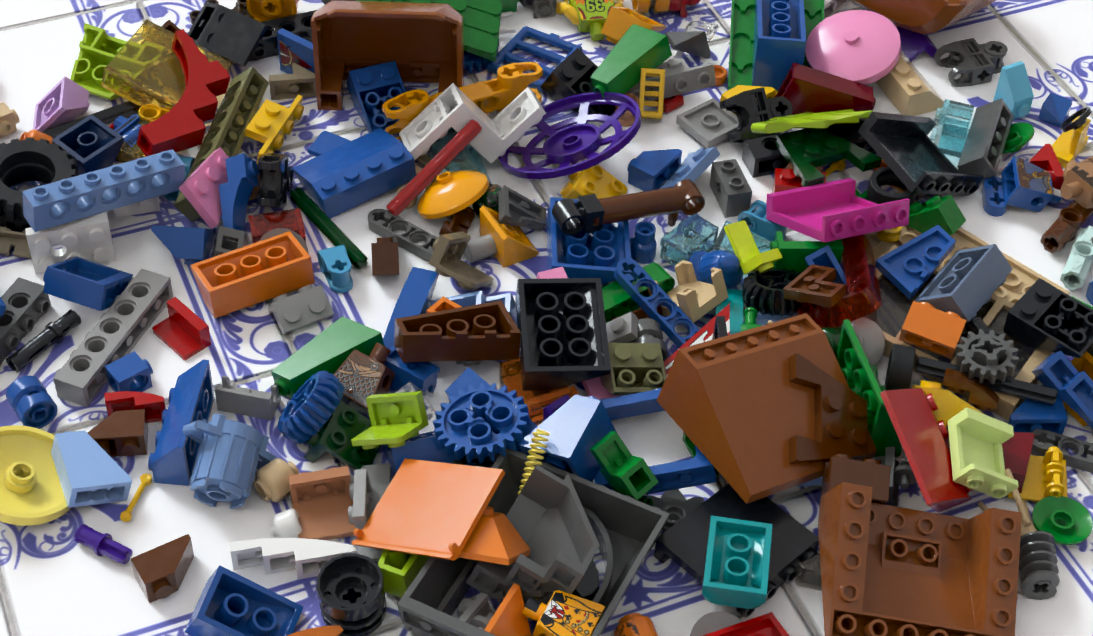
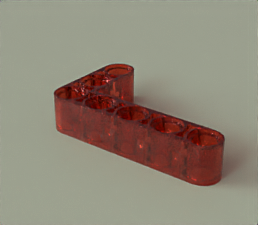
(862, 287)

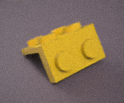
(593, 181)

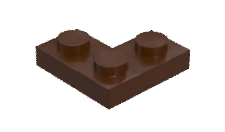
(815, 287)

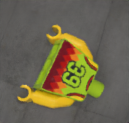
(588, 14)

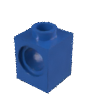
(129, 374)

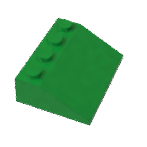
(864, 381)

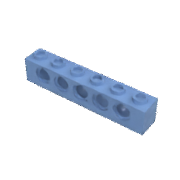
(102, 190)

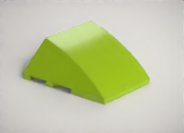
(94, 55)

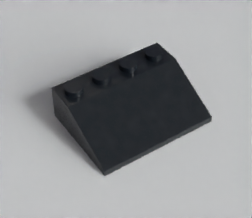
(561, 332)

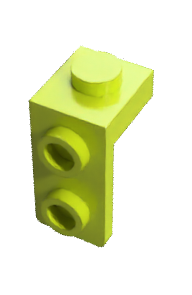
(747, 251)

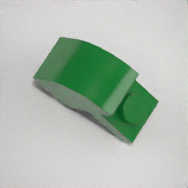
(622, 470)

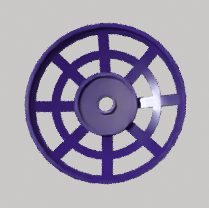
(576, 142)

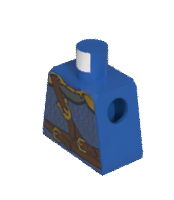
(1028, 185)

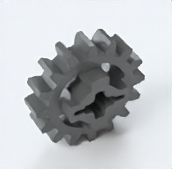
(986, 356)

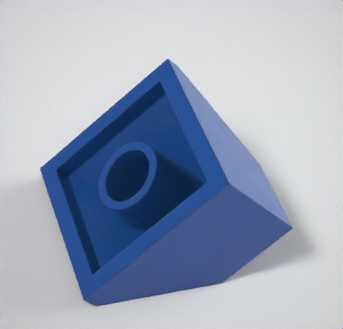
(186, 242)

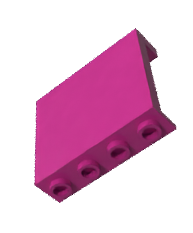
(833, 211)

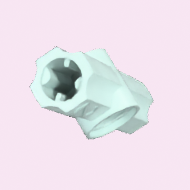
(1079, 261)

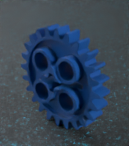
(481, 423)

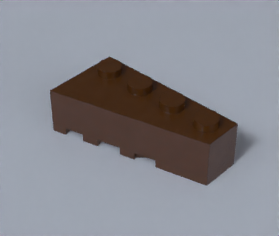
(458, 335)

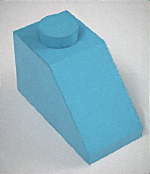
(1015, 89)

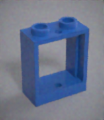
(85, 282)

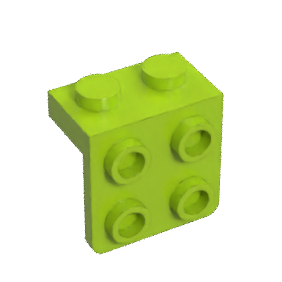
(393, 419)

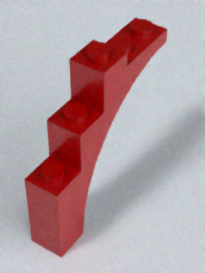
(184, 123)

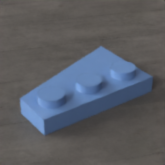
(693, 166)

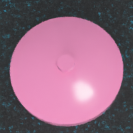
(854, 46)

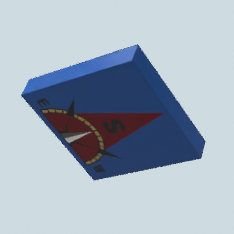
(294, 50)

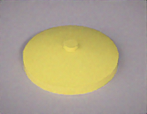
(28, 477)

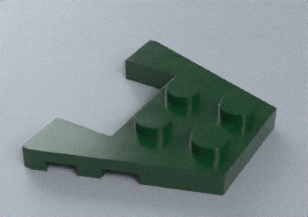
(818, 147)

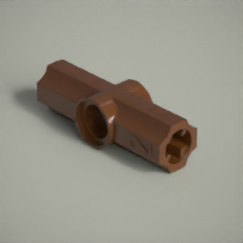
(1065, 227)

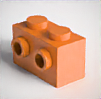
(932, 329)

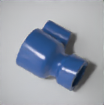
(643, 245)

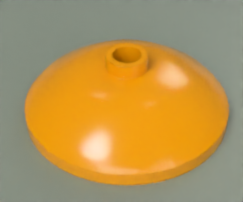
(452, 193)

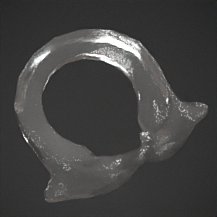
(710, 27)

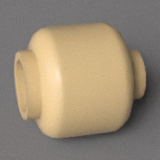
(273, 480)

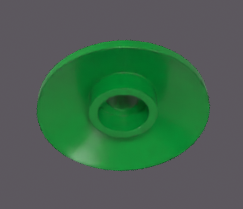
(1018, 136)
(1063, 518)

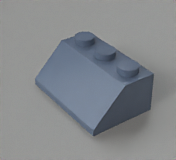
(967, 281)

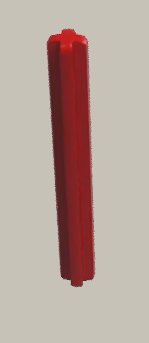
(434, 167)

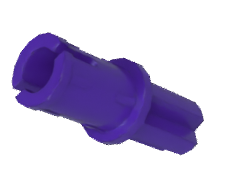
(102, 544)

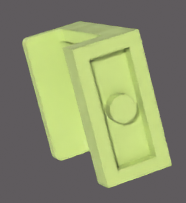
(978, 452)

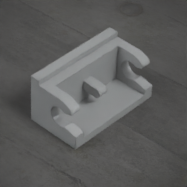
(247, 401)

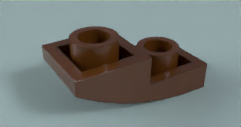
(980, 394)

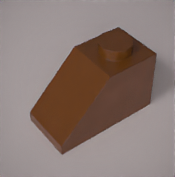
(163, 568)

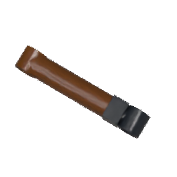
(592, 213)

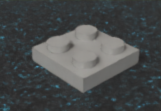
(708, 123)

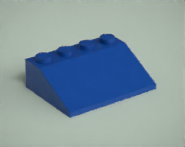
(356, 172)
(587, 253)

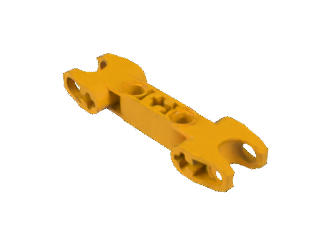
(487, 95)

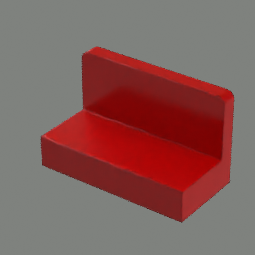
(183, 330)

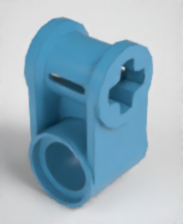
(760, 225)
(336, 268)

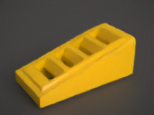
(652, 73)

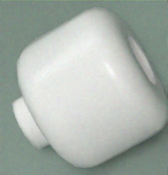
(286, 524)

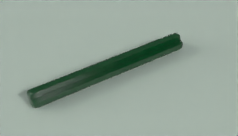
(328, 227)

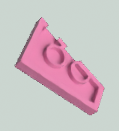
(203, 187)

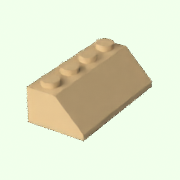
(909, 89)

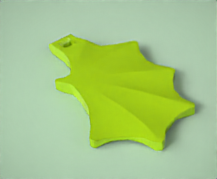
(809, 120)

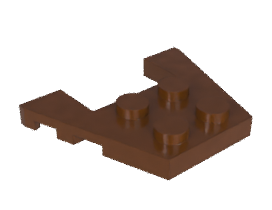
(839, 417)

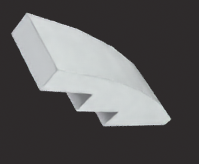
(287, 554)

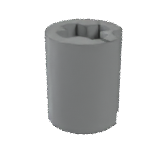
(480, 248)

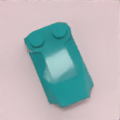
(737, 562)

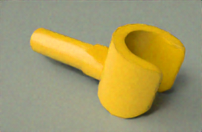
(838, 165)

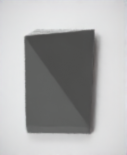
(690, 42)

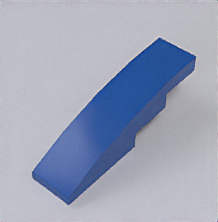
(413, 299)

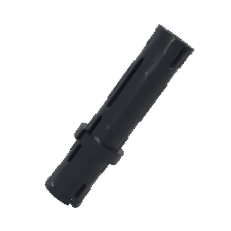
(52, 333)

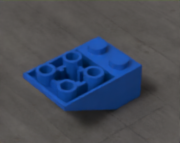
(371, 89)

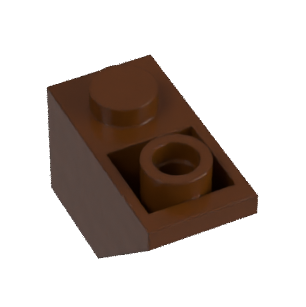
(385, 257)
(123, 433)

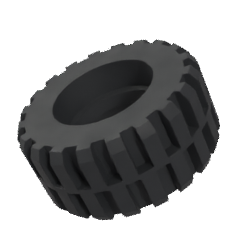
(29, 162)

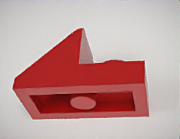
(1047, 160)

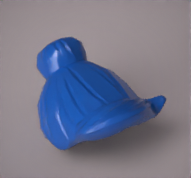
(724, 260)

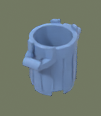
(226, 460)

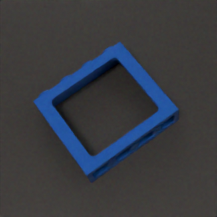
(669, 475)

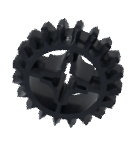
(766, 292)

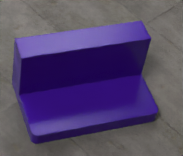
(915, 43)

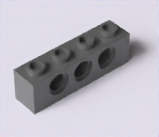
(24, 307)

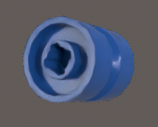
(31, 402)

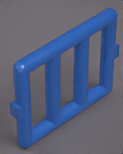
(518, 43)

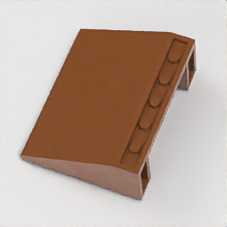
(743, 410)
(915, 569)

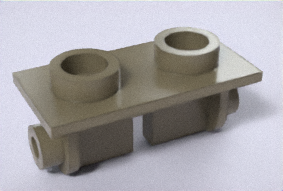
(14, 239)

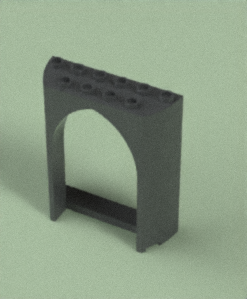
(620, 523)

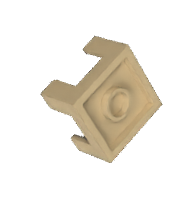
(694, 296)

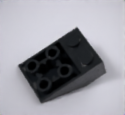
(227, 33)
(573, 78)
(1051, 321)

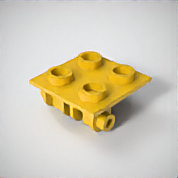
(1045, 476)

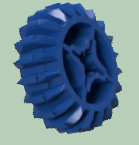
(310, 407)

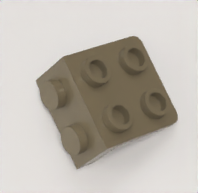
(447, 261)

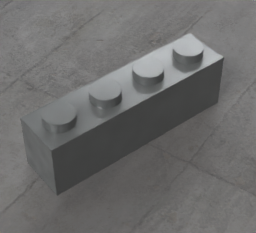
(986, 139)

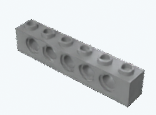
(113, 337)

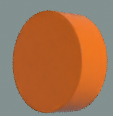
(720, 75)

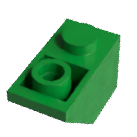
(936, 212)

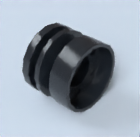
(352, 594)

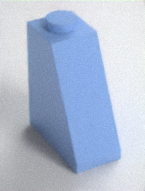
(87, 471)

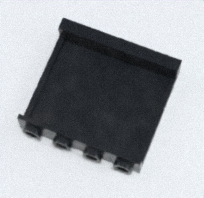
(913, 155)
(688, 538)

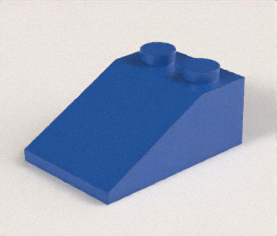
(241, 608)

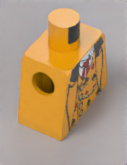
(564, 615)

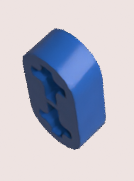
(991, 196)

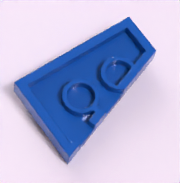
(916, 260)

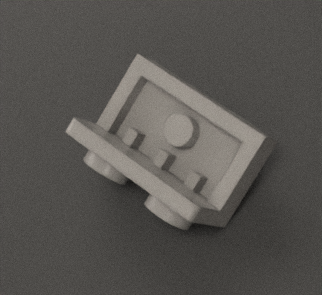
(301, 309)

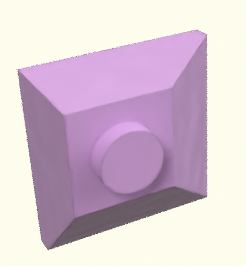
(60, 105)

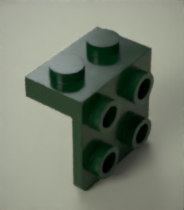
(336, 438)

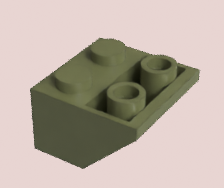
(634, 368)

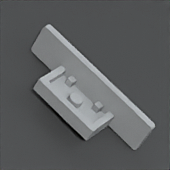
(679, 79)
(366, 491)

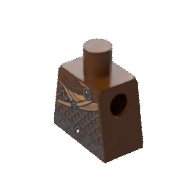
(365, 374)

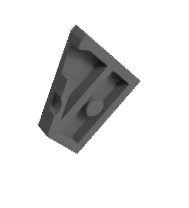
(519, 210)

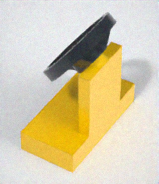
(1072, 141)

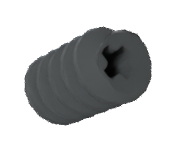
(1038, 565)

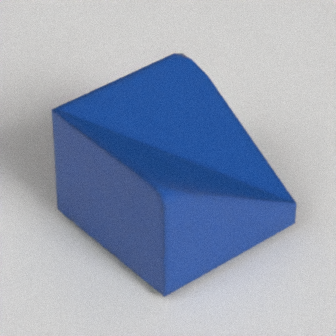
(1055, 109)

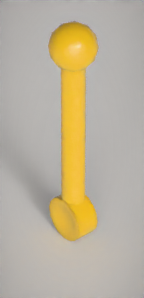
(145, 479)

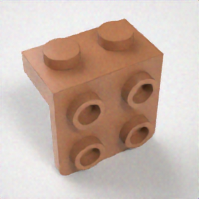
(322, 503)

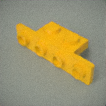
(273, 123)

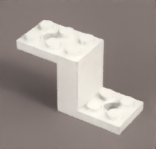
(455, 110)
(84, 238)

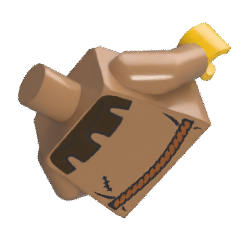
(1079, 182)

